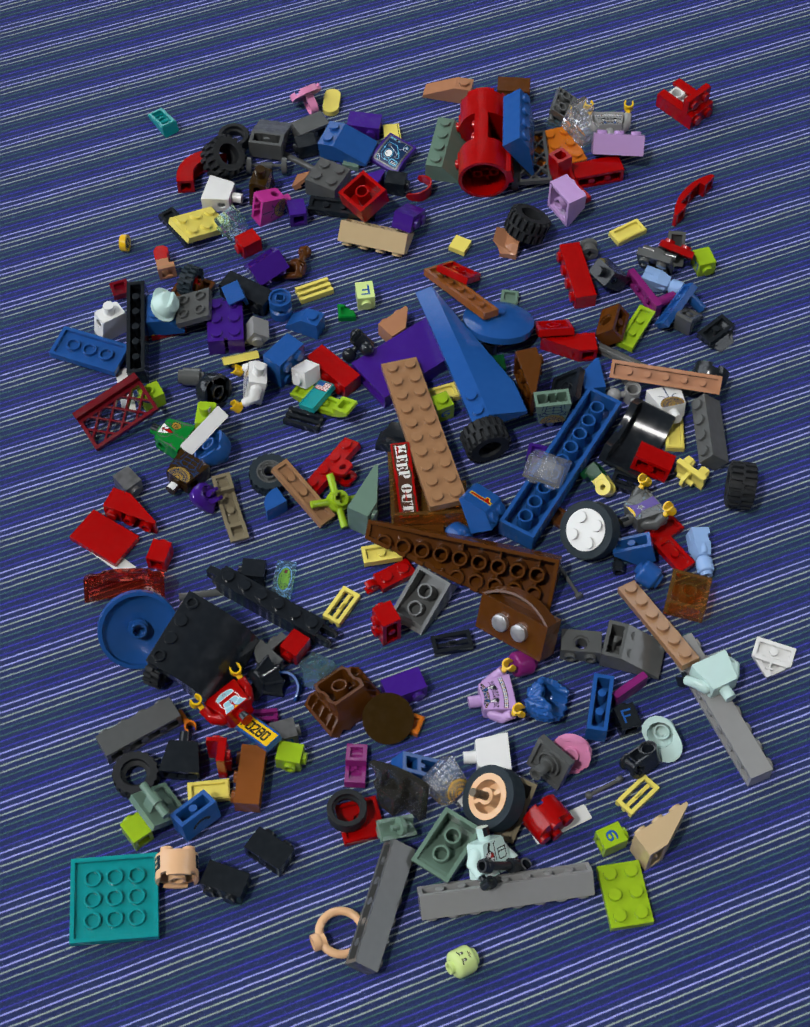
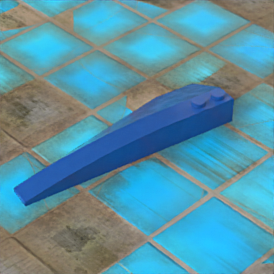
(475, 373)

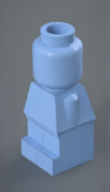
(660, 281)
(700, 549)

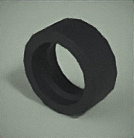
(236, 129)
(342, 795)

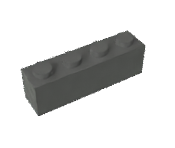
(709, 432)
(139, 729)

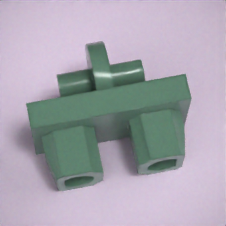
(395, 827)

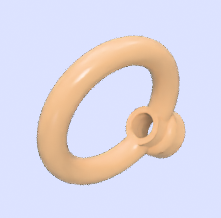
(318, 939)

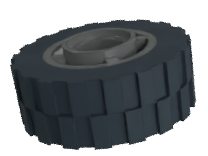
(258, 474)

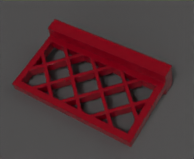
(105, 401)

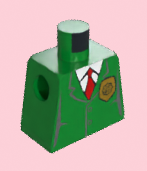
(171, 435)

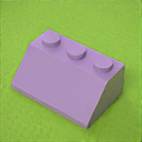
(618, 143)

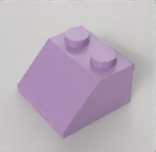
(566, 199)

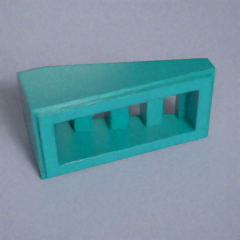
(165, 124)

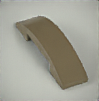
(230, 508)

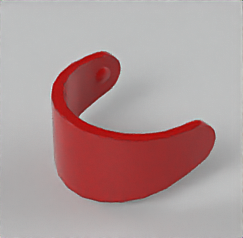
(423, 195)

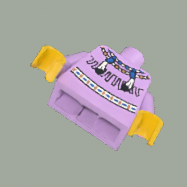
(497, 695)

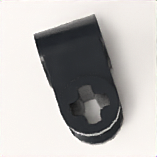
(643, 759)

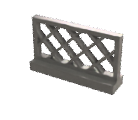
(534, 179)

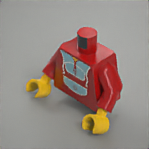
(230, 704)

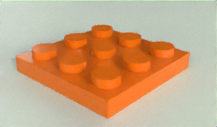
(560, 138)

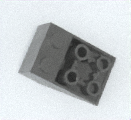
(269, 139)
(631, 650)

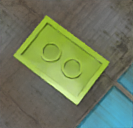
(624, 895)

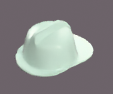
(164, 304)
(665, 736)

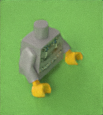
(613, 120)

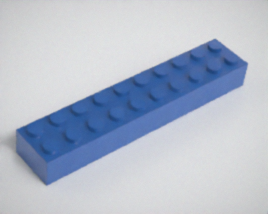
(575, 441)

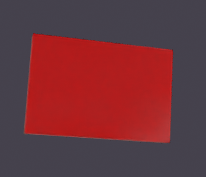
(104, 538)

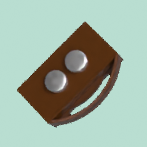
(518, 621)

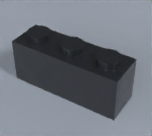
(255, 293)

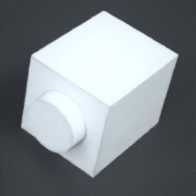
(305, 374)

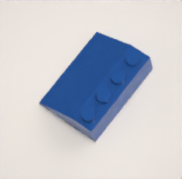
(519, 129)

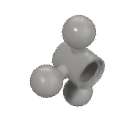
(631, 391)

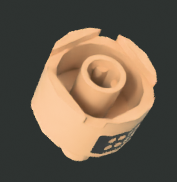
(176, 867)

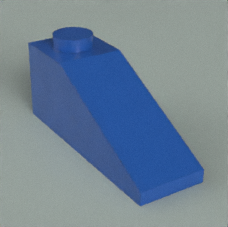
(414, 763)

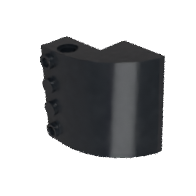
(201, 647)

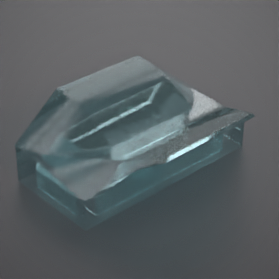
(315, 668)

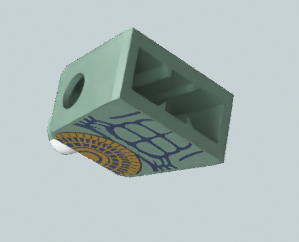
(552, 406)

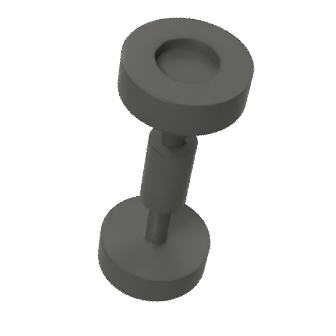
(283, 165)

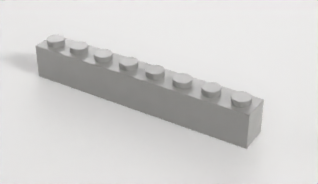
(732, 730)
(512, 890)

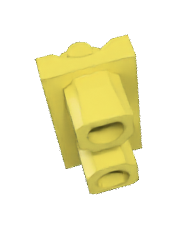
(689, 475)

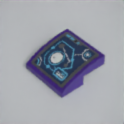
(393, 153)

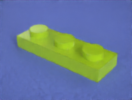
(636, 327)

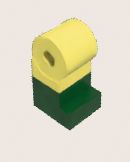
(603, 484)

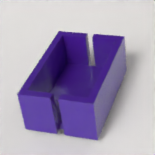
(226, 324)

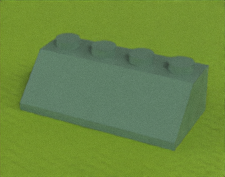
(444, 151)

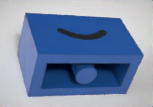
(195, 815)

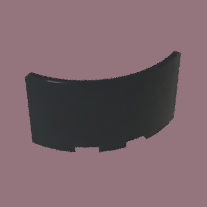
(639, 424)

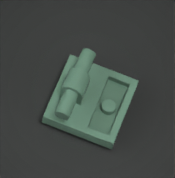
(155, 804)

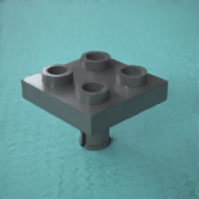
(194, 308)
(549, 762)

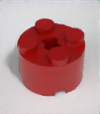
(547, 819)

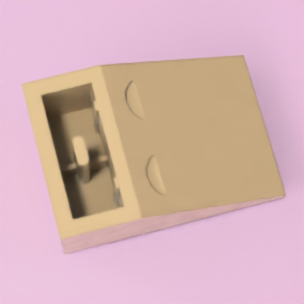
(653, 841)

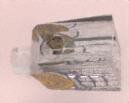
(446, 781)

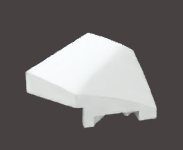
(772, 656)

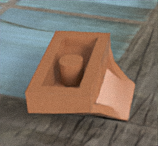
(506, 244)

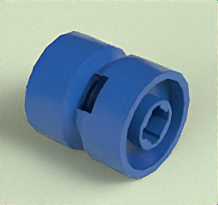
(280, 305)

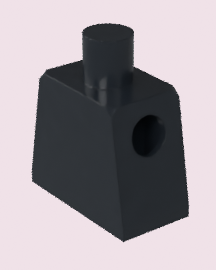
(605, 271)
(181, 759)

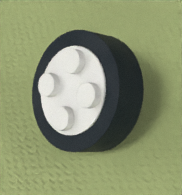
(589, 530)

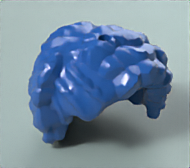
(546, 700)

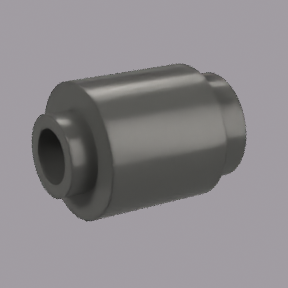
(189, 376)

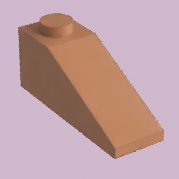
(449, 90)

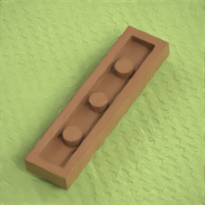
(301, 492)

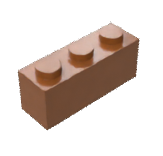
(249, 778)

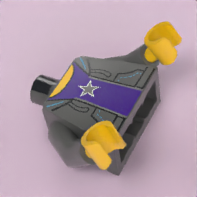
(644, 510)

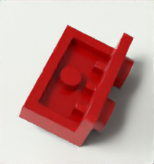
(219, 749)

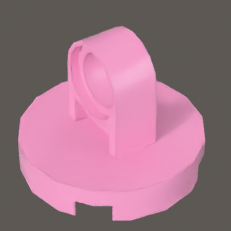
(306, 95)
(577, 749)

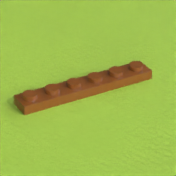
(462, 293)

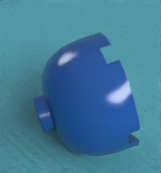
(214, 449)

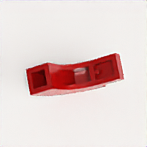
(560, 164)
(190, 170)

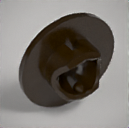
(387, 718)

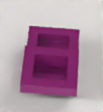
(355, 765)

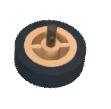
(494, 798)

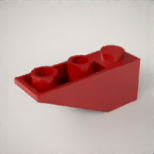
(575, 347)
(126, 508)

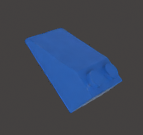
(347, 144)

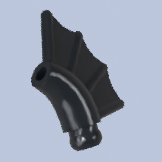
(266, 679)

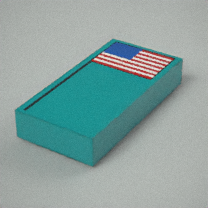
(317, 396)

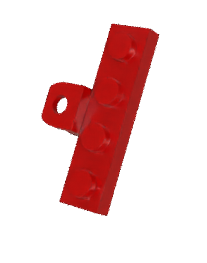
(337, 463)

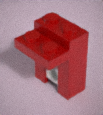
(686, 103)

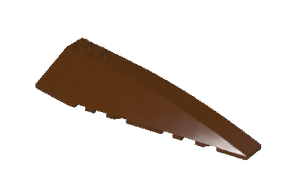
(471, 560)

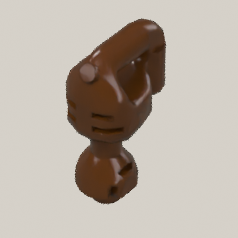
(298, 266)

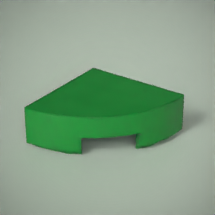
(345, 313)

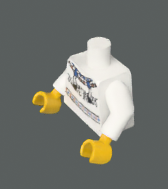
(253, 385)

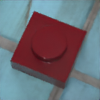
(119, 289)

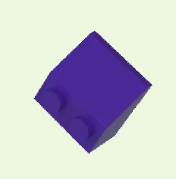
(267, 266)

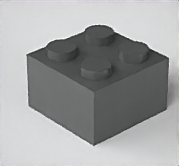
(327, 179)

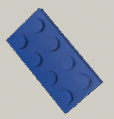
(89, 351)

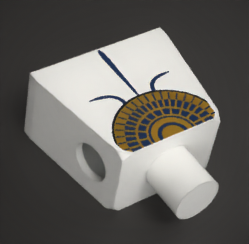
(667, 399)

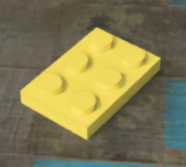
(195, 224)

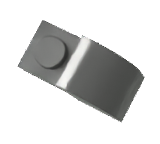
(272, 648)

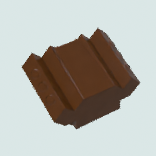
(340, 699)

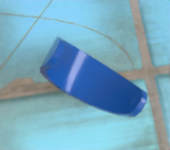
(298, 683)

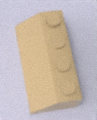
(374, 236)

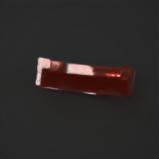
(117, 581)

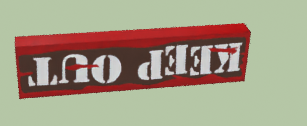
(404, 477)

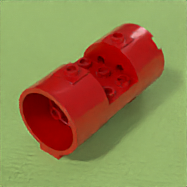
(483, 162)

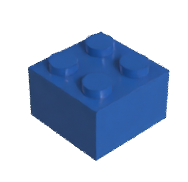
(282, 358)

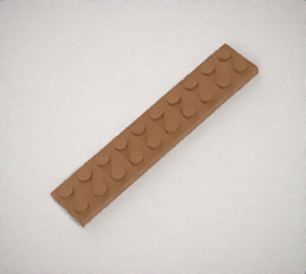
(424, 433)

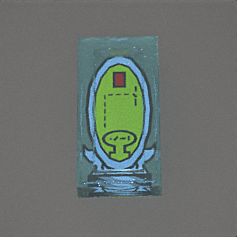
(284, 578)

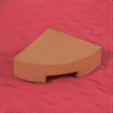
(299, 180)

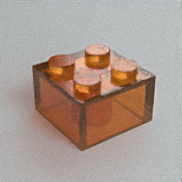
(687, 595)

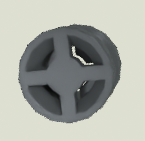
(589, 248)

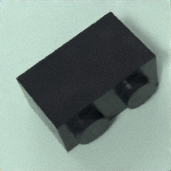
(270, 851)
(225, 882)

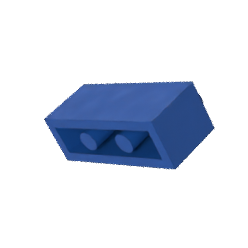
(599, 707)

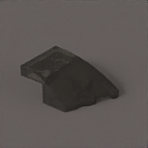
(400, 790)

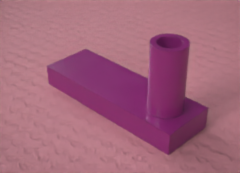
(646, 295)

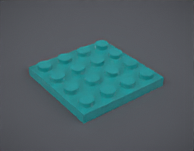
(113, 899)

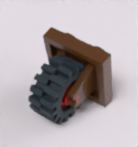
(192, 280)

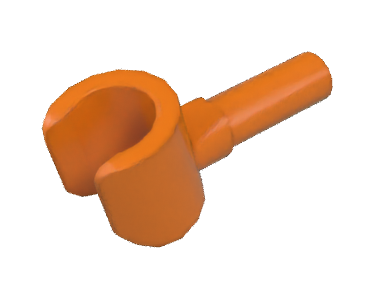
(186, 721)

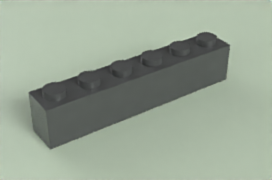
(380, 907)

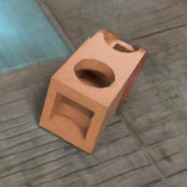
(162, 258)

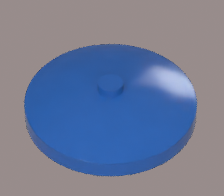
(508, 328)
(132, 626)

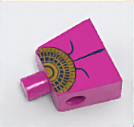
(268, 205)

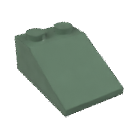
(364, 503)
(446, 845)

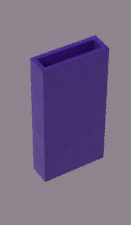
(412, 342)

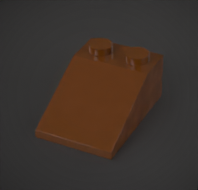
(527, 375)

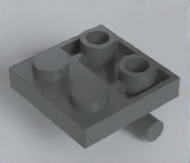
(560, 104)
(657, 258)

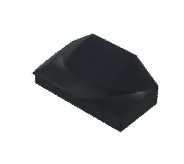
(718, 333)
(392, 434)

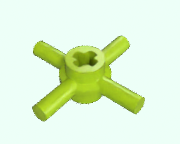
(336, 500)

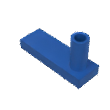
(684, 295)

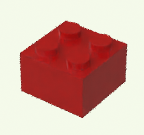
(363, 196)

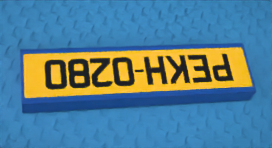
(260, 734)

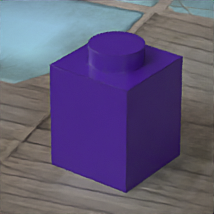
(297, 212)

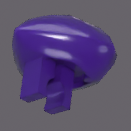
(204, 497)

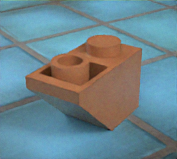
(394, 324)

